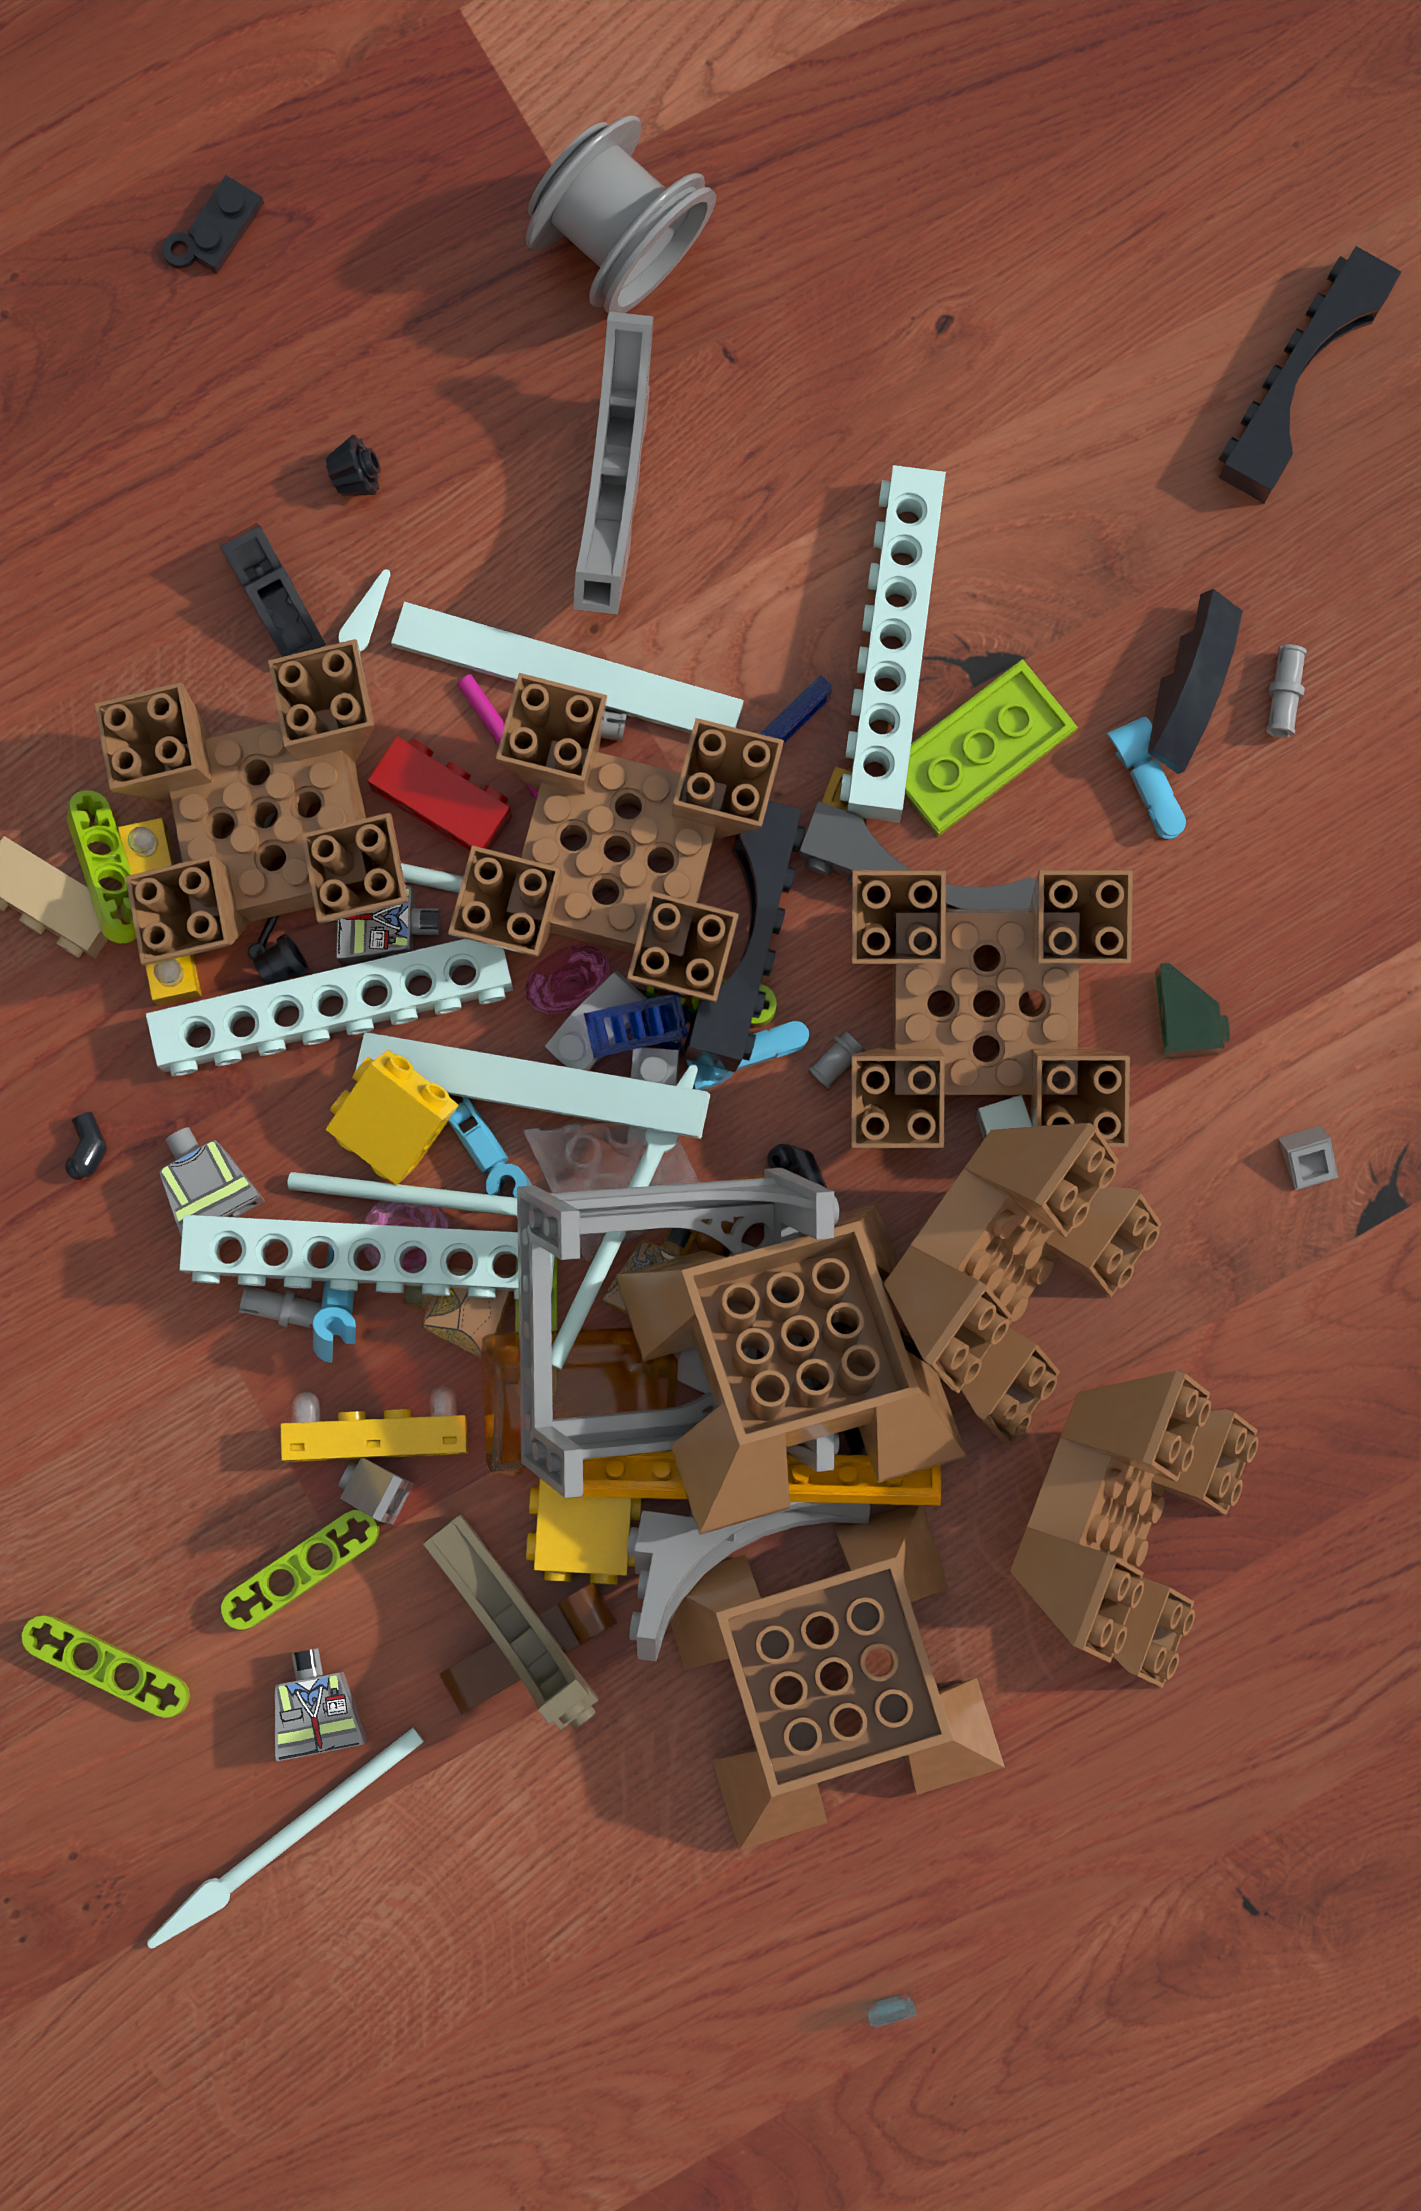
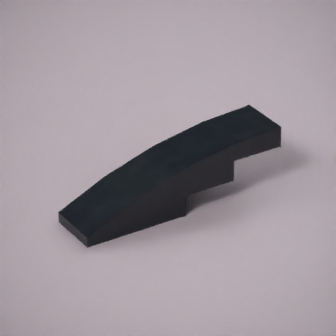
(1194, 687)

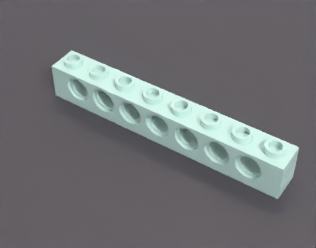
(922, 494)
(173, 1026)
(206, 1234)

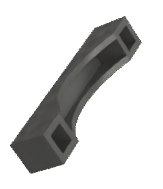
(843, 843)

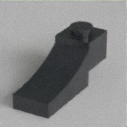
(271, 591)

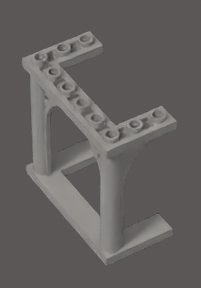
(554, 1224)

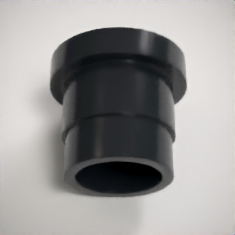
(281, 961)

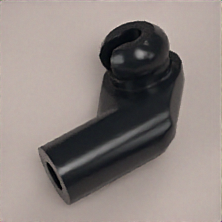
(89, 1151)
(796, 1161)

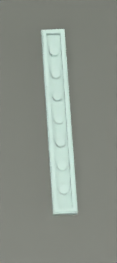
(508, 654)
(550, 1086)

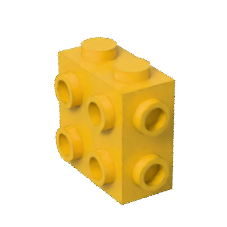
(390, 1115)
(581, 1535)

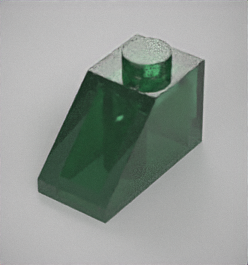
(1188, 1016)

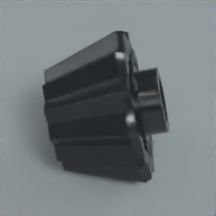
(353, 468)

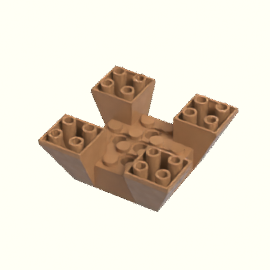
(554, 748)
(333, 860)
(905, 923)
(994, 1239)
(737, 1454)
(1099, 1503)
(902, 1713)

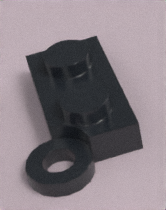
(216, 227)

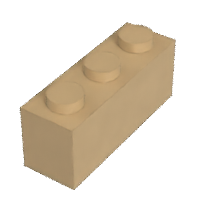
(49, 900)

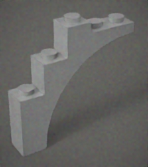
(616, 464)
(675, 1557)

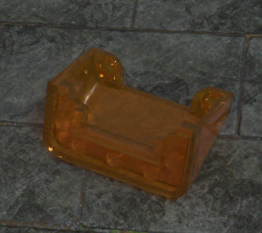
(597, 1378)

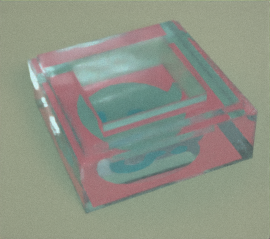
(890, 2010)

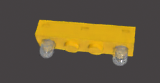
(146, 849)
(374, 1438)

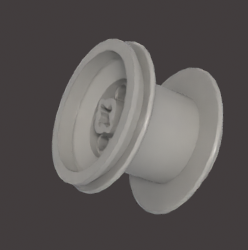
(618, 213)

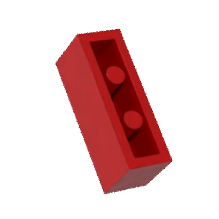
(440, 795)

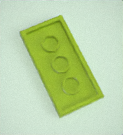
(983, 747)

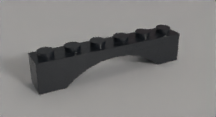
(1351, 303)
(721, 1029)

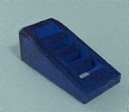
(664, 1021)

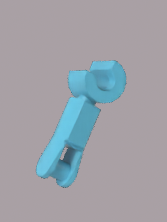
(1148, 776)
(768, 1044)
(486, 1150)
(333, 1318)

